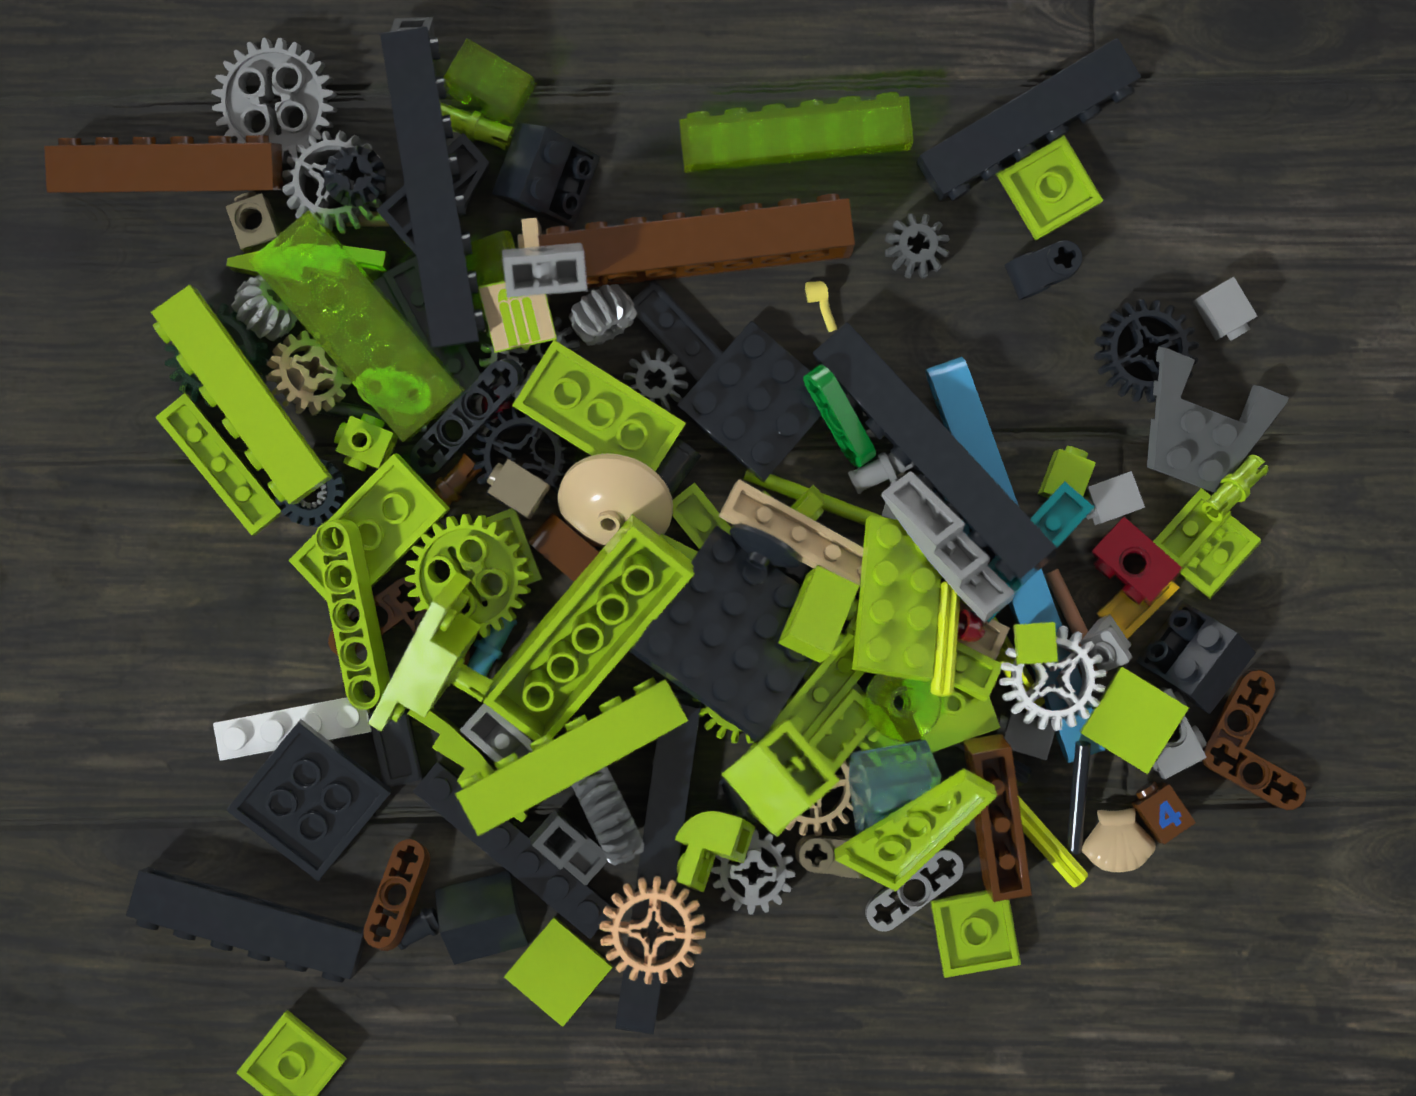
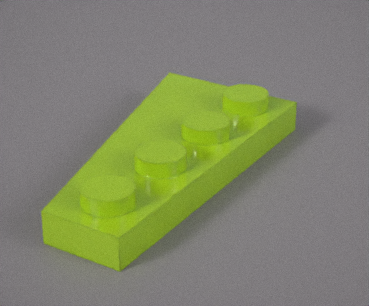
(913, 834)

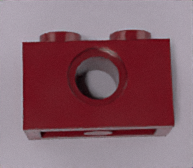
(1128, 541)

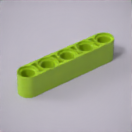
(359, 594)

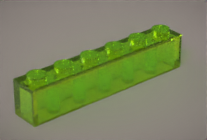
(796, 133)

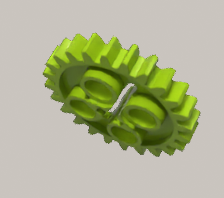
(497, 557)

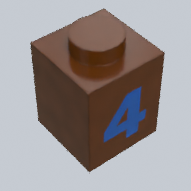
(1162, 811)

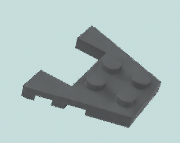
(1198, 442)

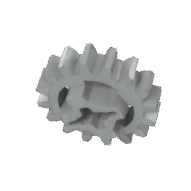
(772, 872)

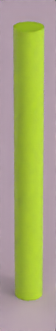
(795, 491)

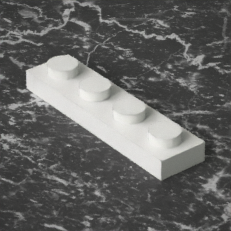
(267, 730)

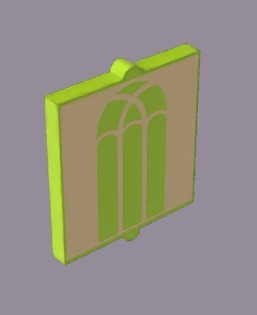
(516, 320)

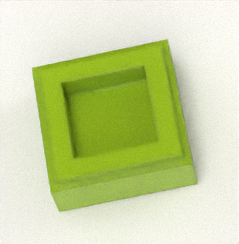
(1035, 643)

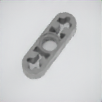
(913, 906)

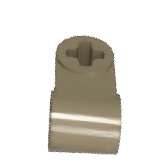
(826, 863)

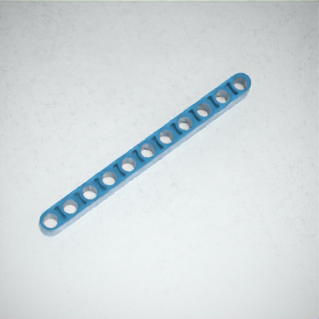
(1033, 603)

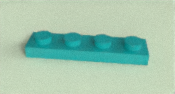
(1057, 520)

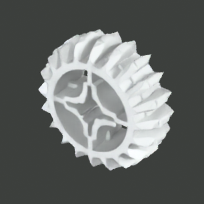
(1065, 690)

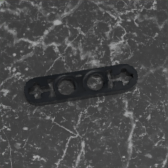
(464, 414)

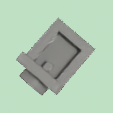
(1108, 643)

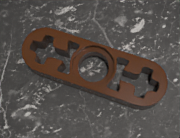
(376, 917)

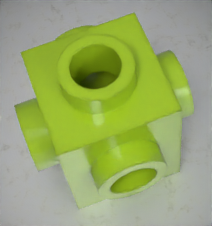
(378, 446)

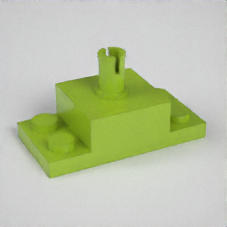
(434, 659)

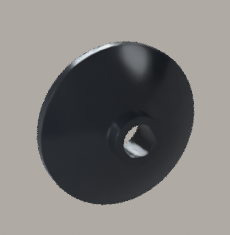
(764, 548)

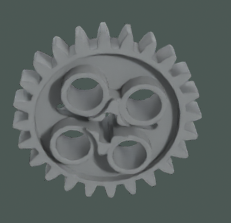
(308, 95)

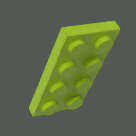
(596, 409)
(390, 515)
(895, 604)

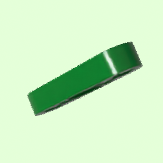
(839, 416)

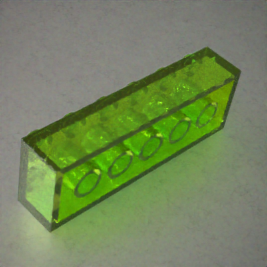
(357, 325)

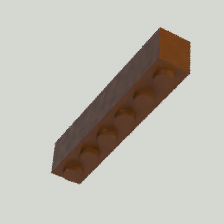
(164, 166)

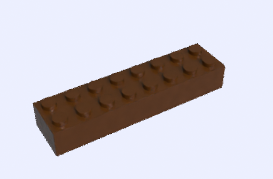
(712, 242)

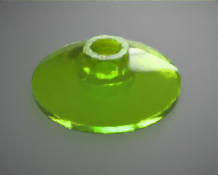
(915, 718)

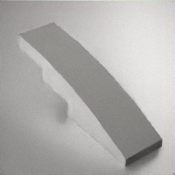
(942, 541)

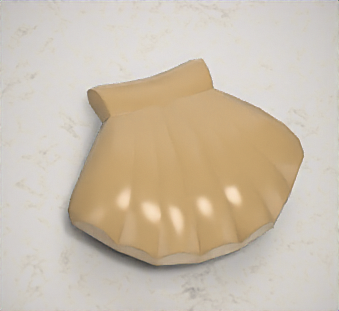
(1118, 842)

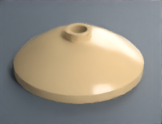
(612, 489)

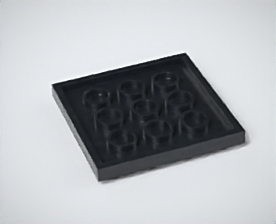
(724, 637)

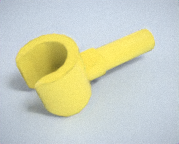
(818, 292)

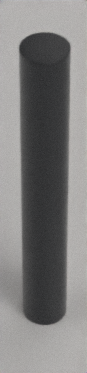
(1078, 797)

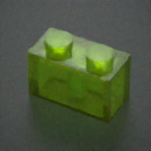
(488, 82)

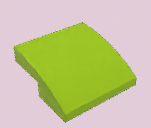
(1204, 547)

